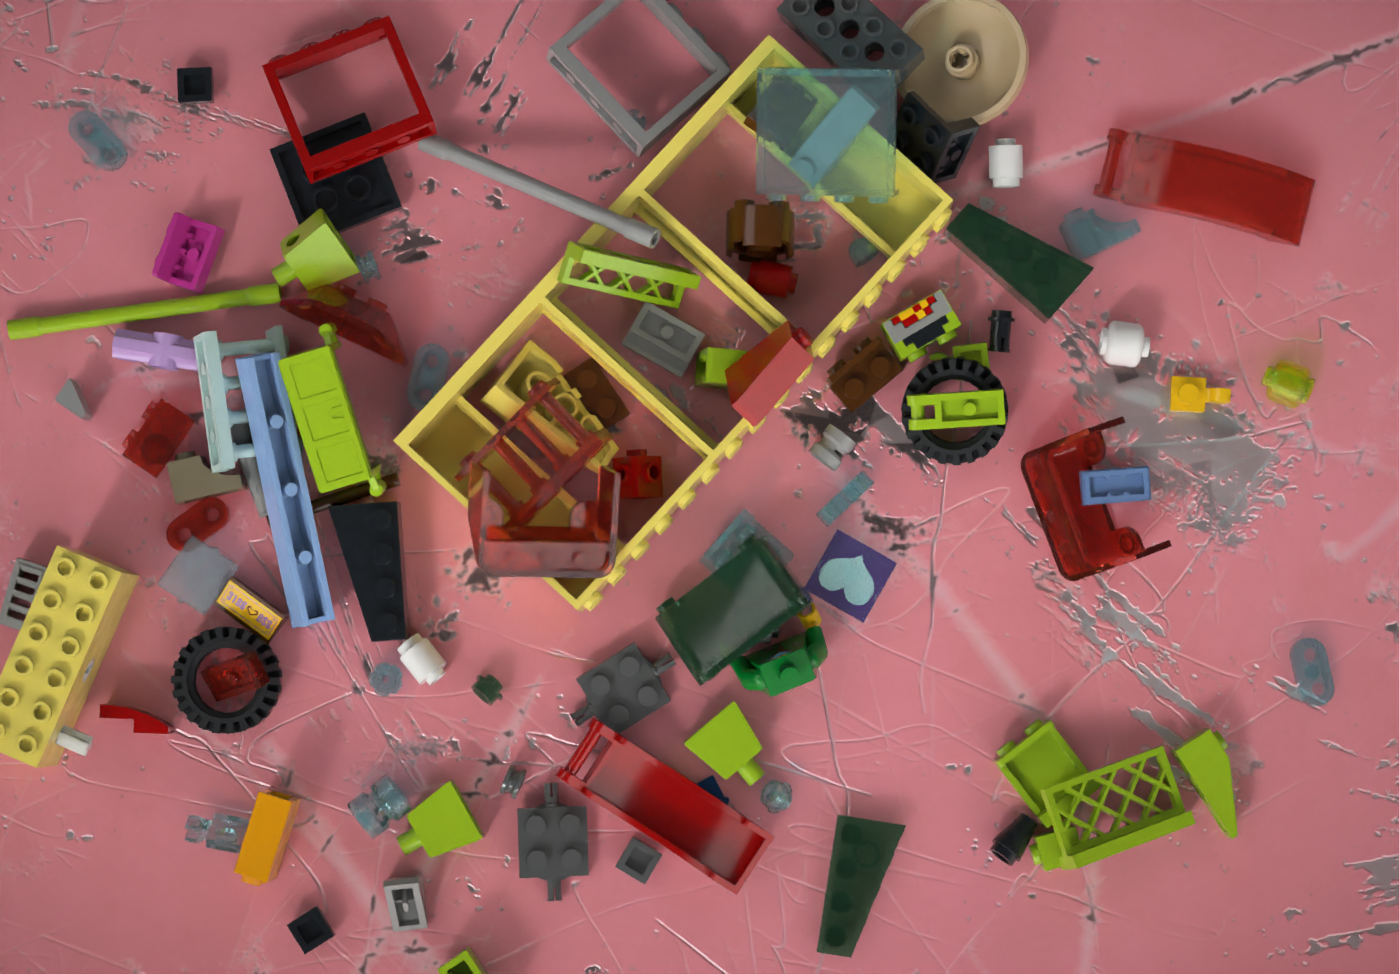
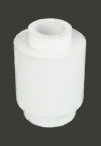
(1005, 163)
(422, 659)

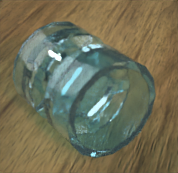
(379, 806)

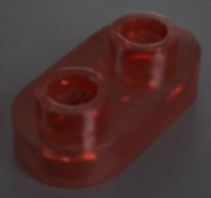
(198, 523)

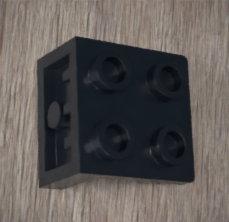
(931, 142)

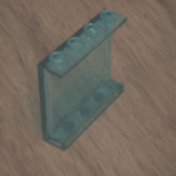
(826, 133)

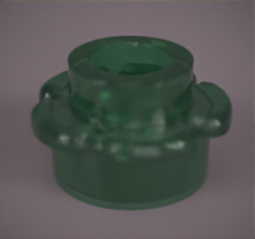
(487, 689)

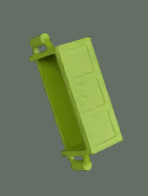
(328, 417)

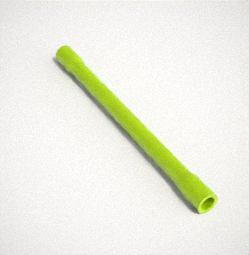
(250, 296)

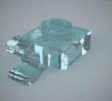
(221, 833)

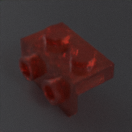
(158, 436)

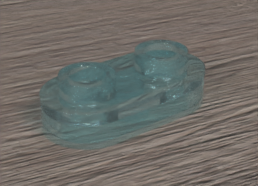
(99, 141)
(425, 377)
(1308, 673)

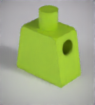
(315, 254)
(712, 365)
(728, 745)
(440, 823)

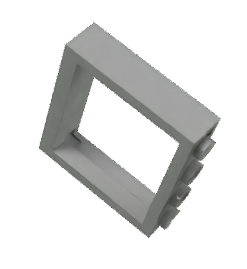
(606, 105)

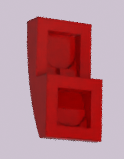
(143, 721)

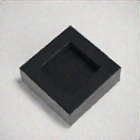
(195, 85)
(311, 929)

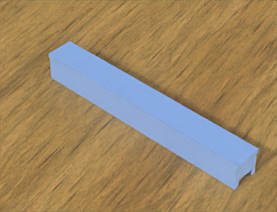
(285, 489)

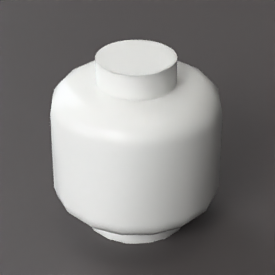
(1123, 343)

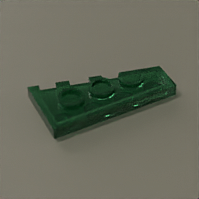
(855, 874)

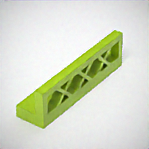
(626, 267)

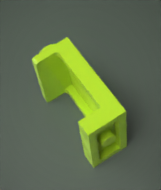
(1040, 762)

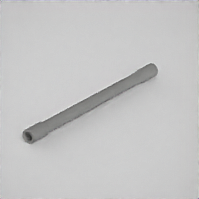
(628, 227)

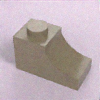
(194, 479)

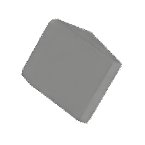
(73, 399)

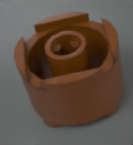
(760, 230)

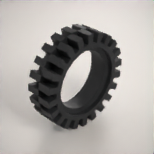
(940, 449)
(186, 689)

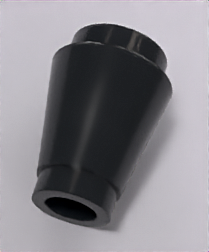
(1014, 839)

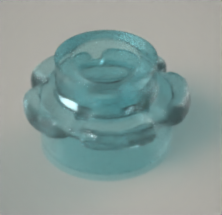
(376, 679)
(776, 796)

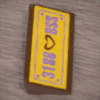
(250, 609)

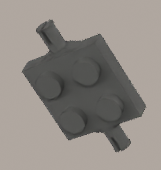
(623, 689)
(552, 841)

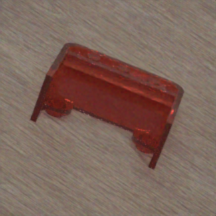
(1078, 534)
(574, 551)

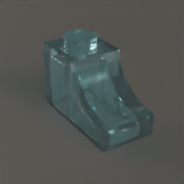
(1090, 234)

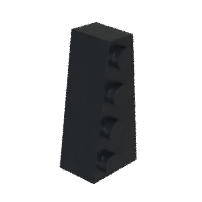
(376, 562)

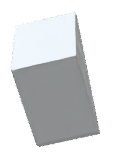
(406, 902)

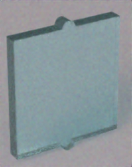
(197, 574)

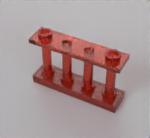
(565, 466)

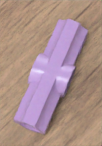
(157, 349)

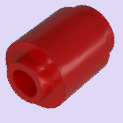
(772, 278)

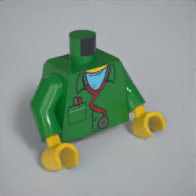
(785, 662)

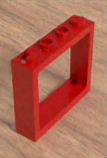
(366, 146)

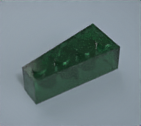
(1021, 263)

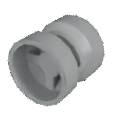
(832, 447)

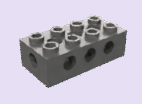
(875, 34)

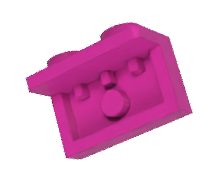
(187, 252)

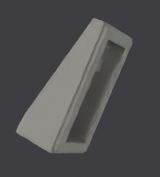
(21, 565)

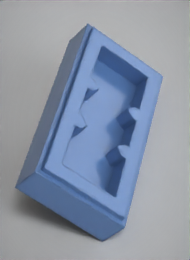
(1115, 485)

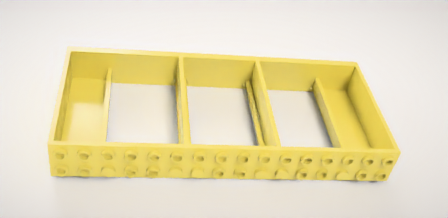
(453, 428)

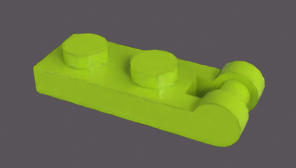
(957, 409)

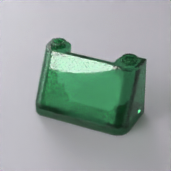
(732, 609)

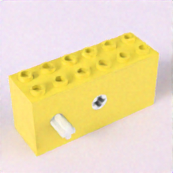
(60, 656)

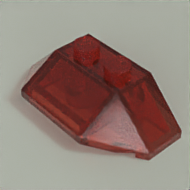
(356, 320)

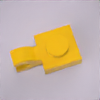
(1191, 394)

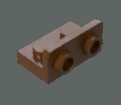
(863, 374)

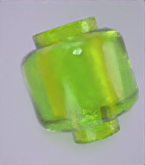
(1288, 383)

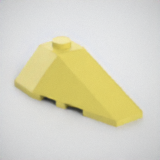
(511, 391)

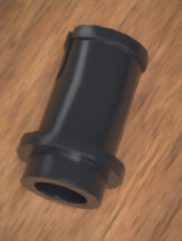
(1000, 330)

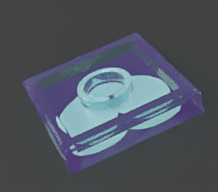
(850, 576)

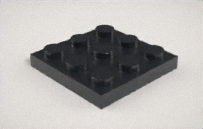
(346, 197)

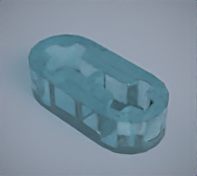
(845, 498)

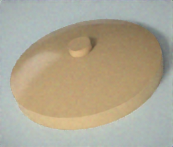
(971, 59)

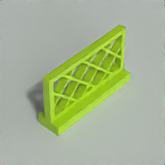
(1117, 838)

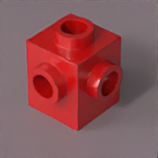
(639, 475)

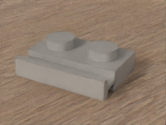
(663, 339)

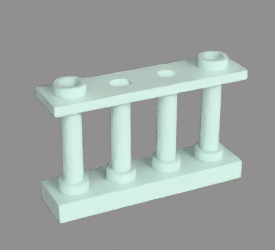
(215, 385)

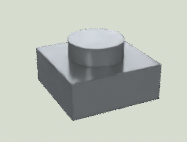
(638, 860)

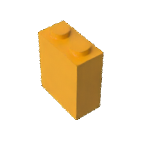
(266, 837)

